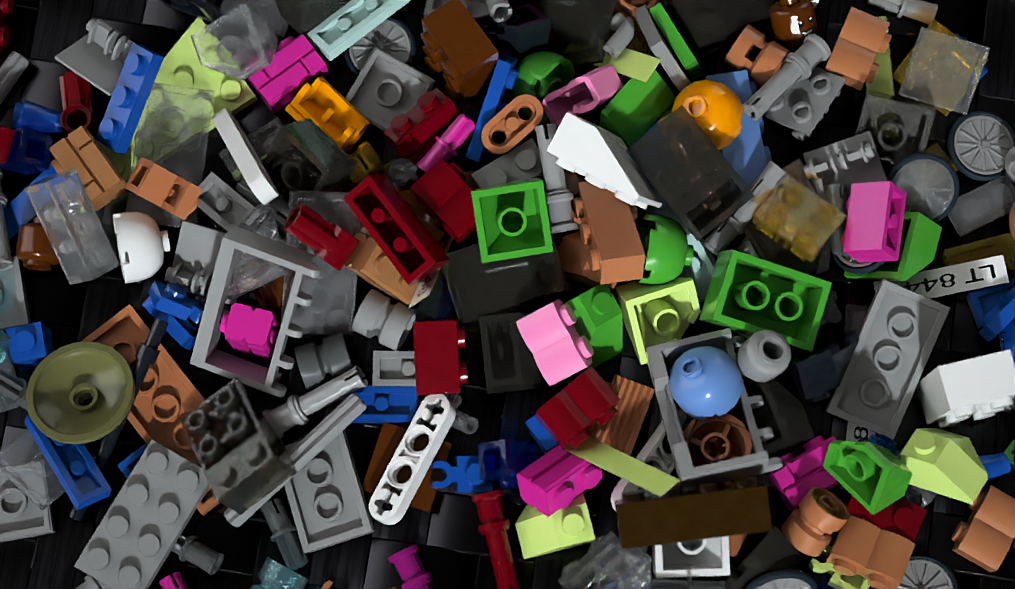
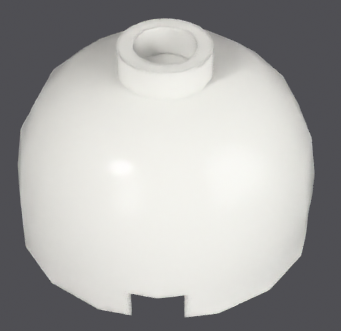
(139, 245)

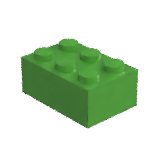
(762, 295)

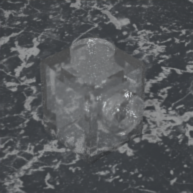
(623, 569)

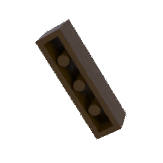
(693, 514)

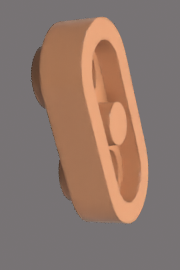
(511, 124)

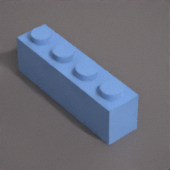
(747, 151)

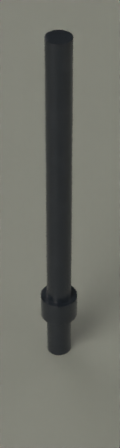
(147, 355)

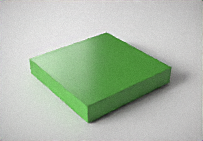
(676, 41)

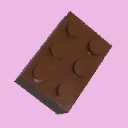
(459, 52)

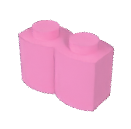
(583, 94)
(555, 341)

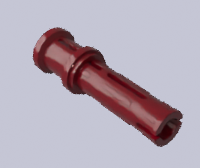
(494, 528)

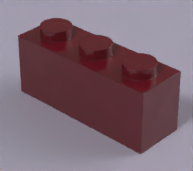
(396, 229)

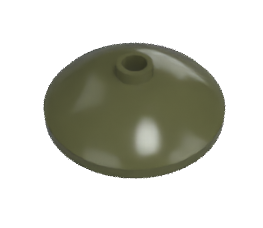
(71, 377)

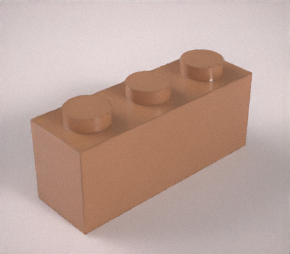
(610, 233)

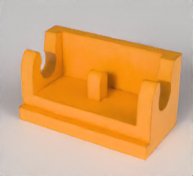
(329, 112)

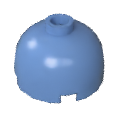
(705, 382)

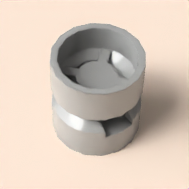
(384, 320)

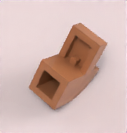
(164, 188)

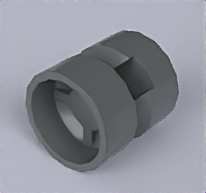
(322, 361)

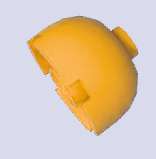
(714, 110)

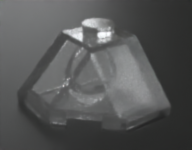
(237, 42)

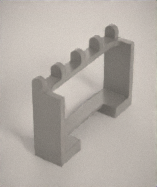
(205, 349)
(665, 354)

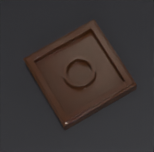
(384, 450)

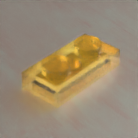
(985, 248)

